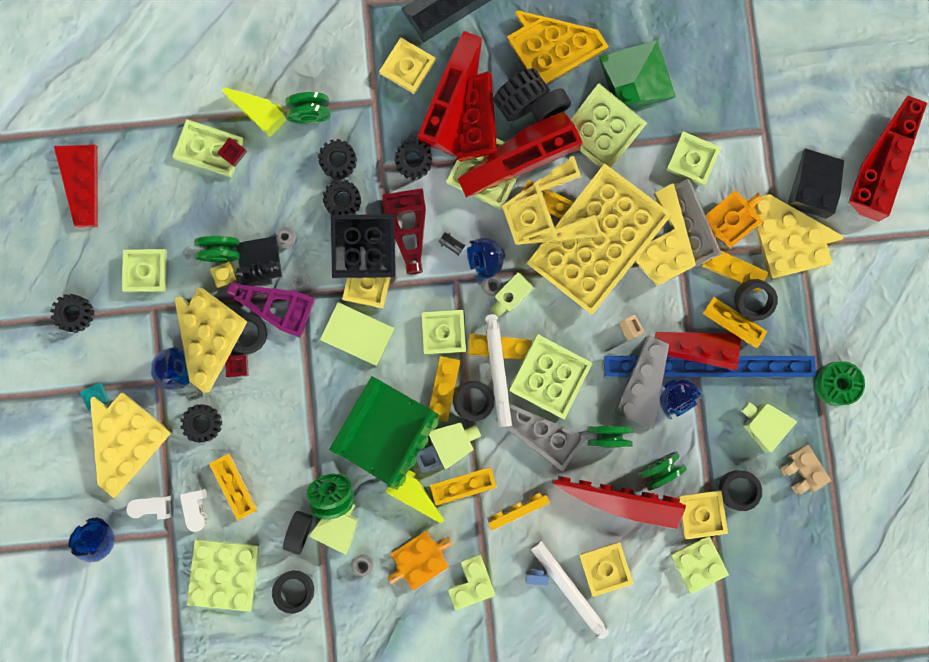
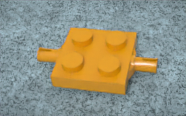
(734, 218)
(420, 560)

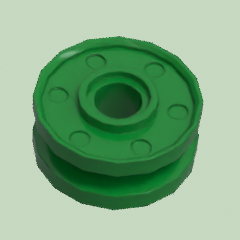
(307, 108)
(216, 249)
(852, 383)
(610, 436)
(662, 471)
(330, 496)

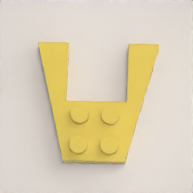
(530, 216)
(672, 252)

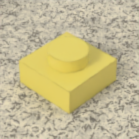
(224, 275)

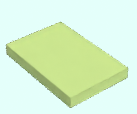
(199, 147)
(357, 334)

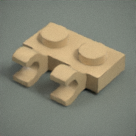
(809, 468)

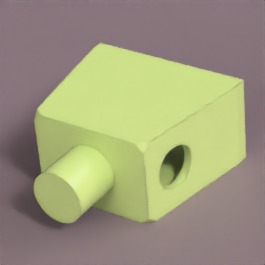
(519, 287)
(767, 425)
(453, 442)
(336, 532)

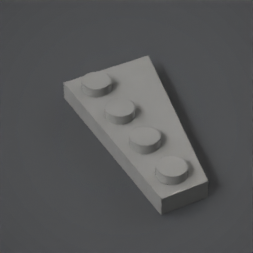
(545, 437)

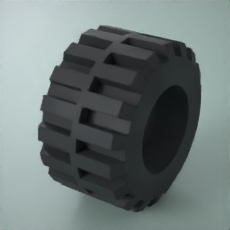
(519, 94)

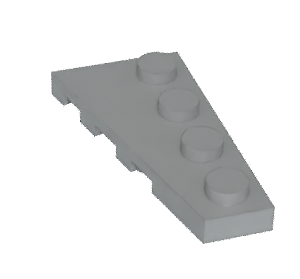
(698, 229)
(643, 388)

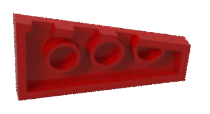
(479, 120)
(80, 179)
(705, 348)

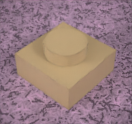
(631, 327)

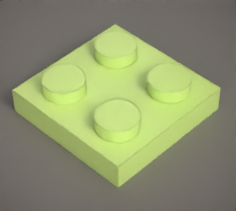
(693, 158)
(144, 270)
(443, 332)
(699, 564)

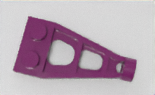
(297, 313)

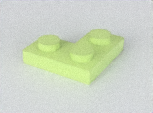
(478, 585)

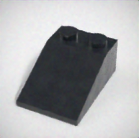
(817, 184)

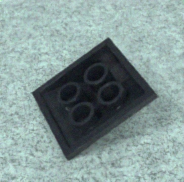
(363, 246)

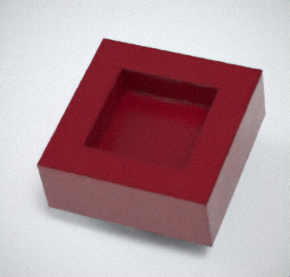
(232, 152)
(237, 366)

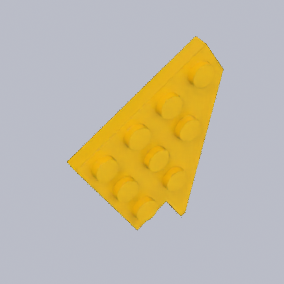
(554, 45)

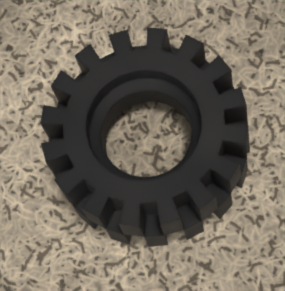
(407, 148)
(346, 167)
(333, 190)
(61, 307)
(192, 414)

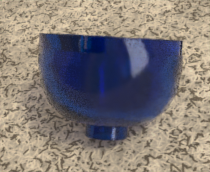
(485, 257)
(170, 369)
(679, 397)
(92, 540)

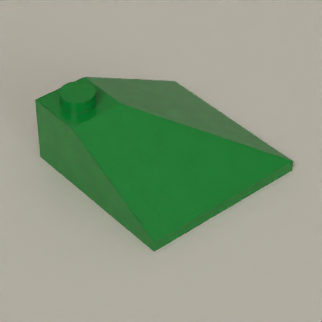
(638, 75)

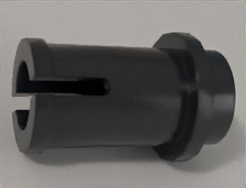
(450, 243)

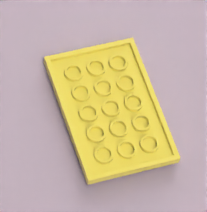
(594, 265)

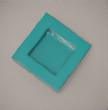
(94, 391)

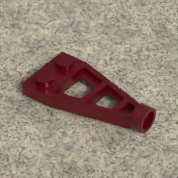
(403, 203)

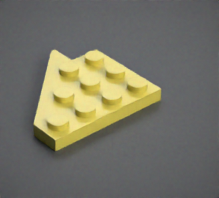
(791, 239)
(207, 335)
(123, 441)

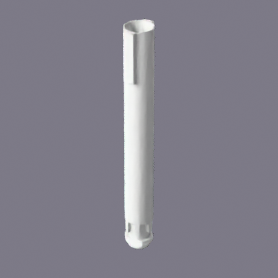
(498, 371)
(570, 590)

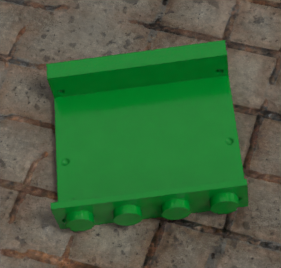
(385, 432)

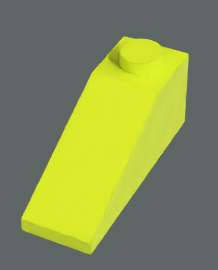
(259, 110)
(415, 495)

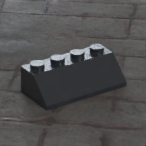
(434, 16)

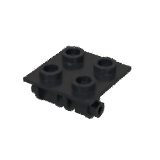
(259, 260)

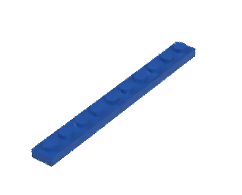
(747, 367)

